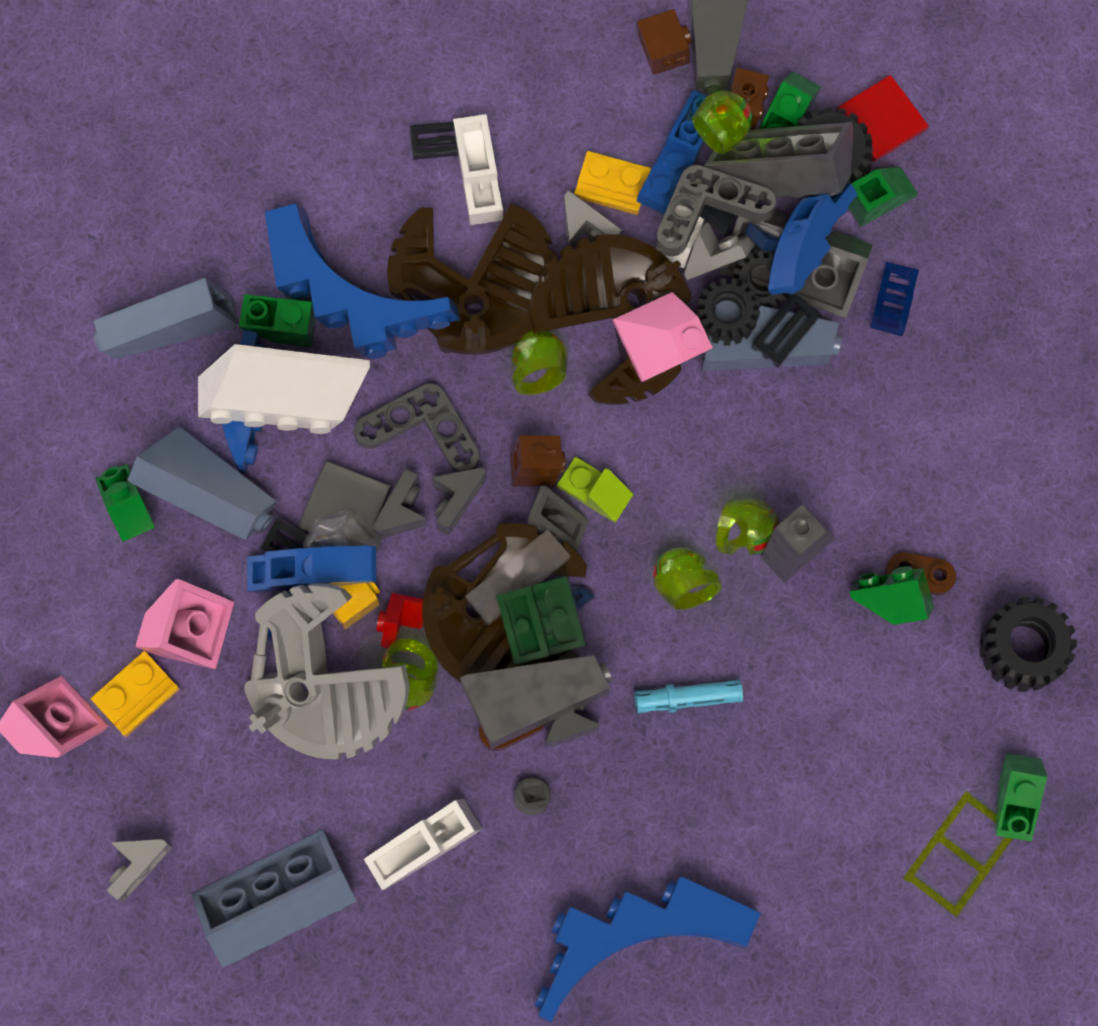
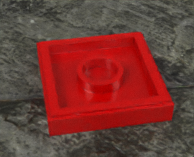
(888, 116)

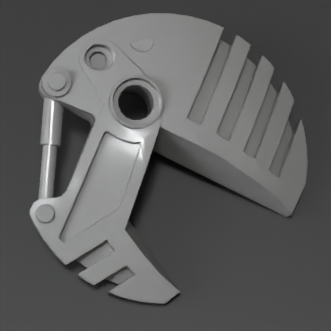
(341, 707)

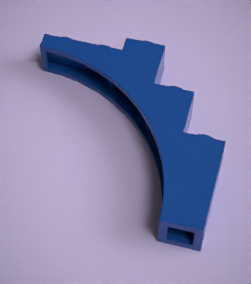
(372, 318)
(688, 912)

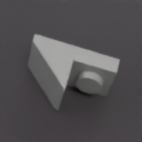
(583, 218)
(710, 254)
(144, 858)

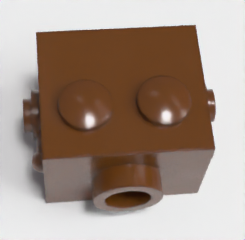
(664, 41)
(753, 89)
(536, 460)

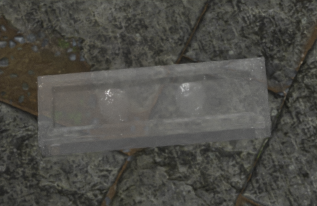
(523, 570)

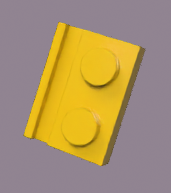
(611, 182)
(135, 694)

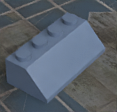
(272, 898)

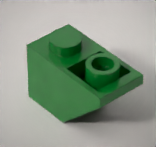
(791, 102)
(880, 193)
(279, 319)
(124, 503)
(895, 596)
(1019, 796)

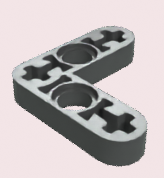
(700, 196)
(430, 415)

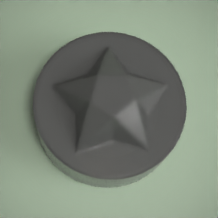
(532, 796)

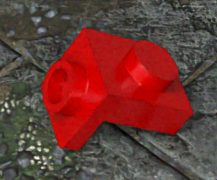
(400, 612)

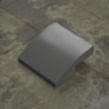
(345, 489)

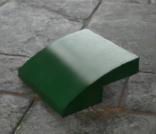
(541, 620)

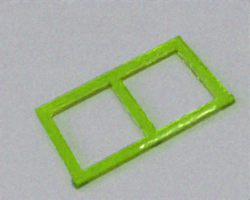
(938, 837)

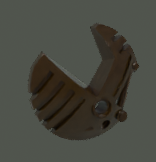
(498, 284)
(593, 287)
(467, 643)

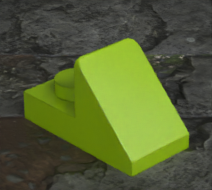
(595, 489)

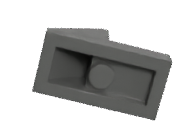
(462, 489)
(395, 516)
(570, 727)

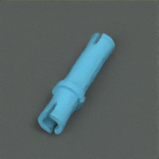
(681, 697)

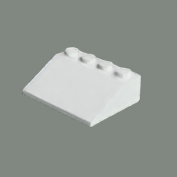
(280, 388)

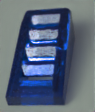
(889, 318)

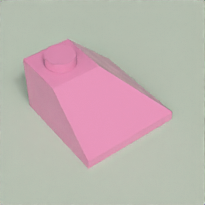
(661, 335)
(186, 625)
(50, 720)

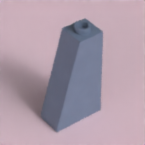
(166, 319)
(813, 349)
(202, 484)

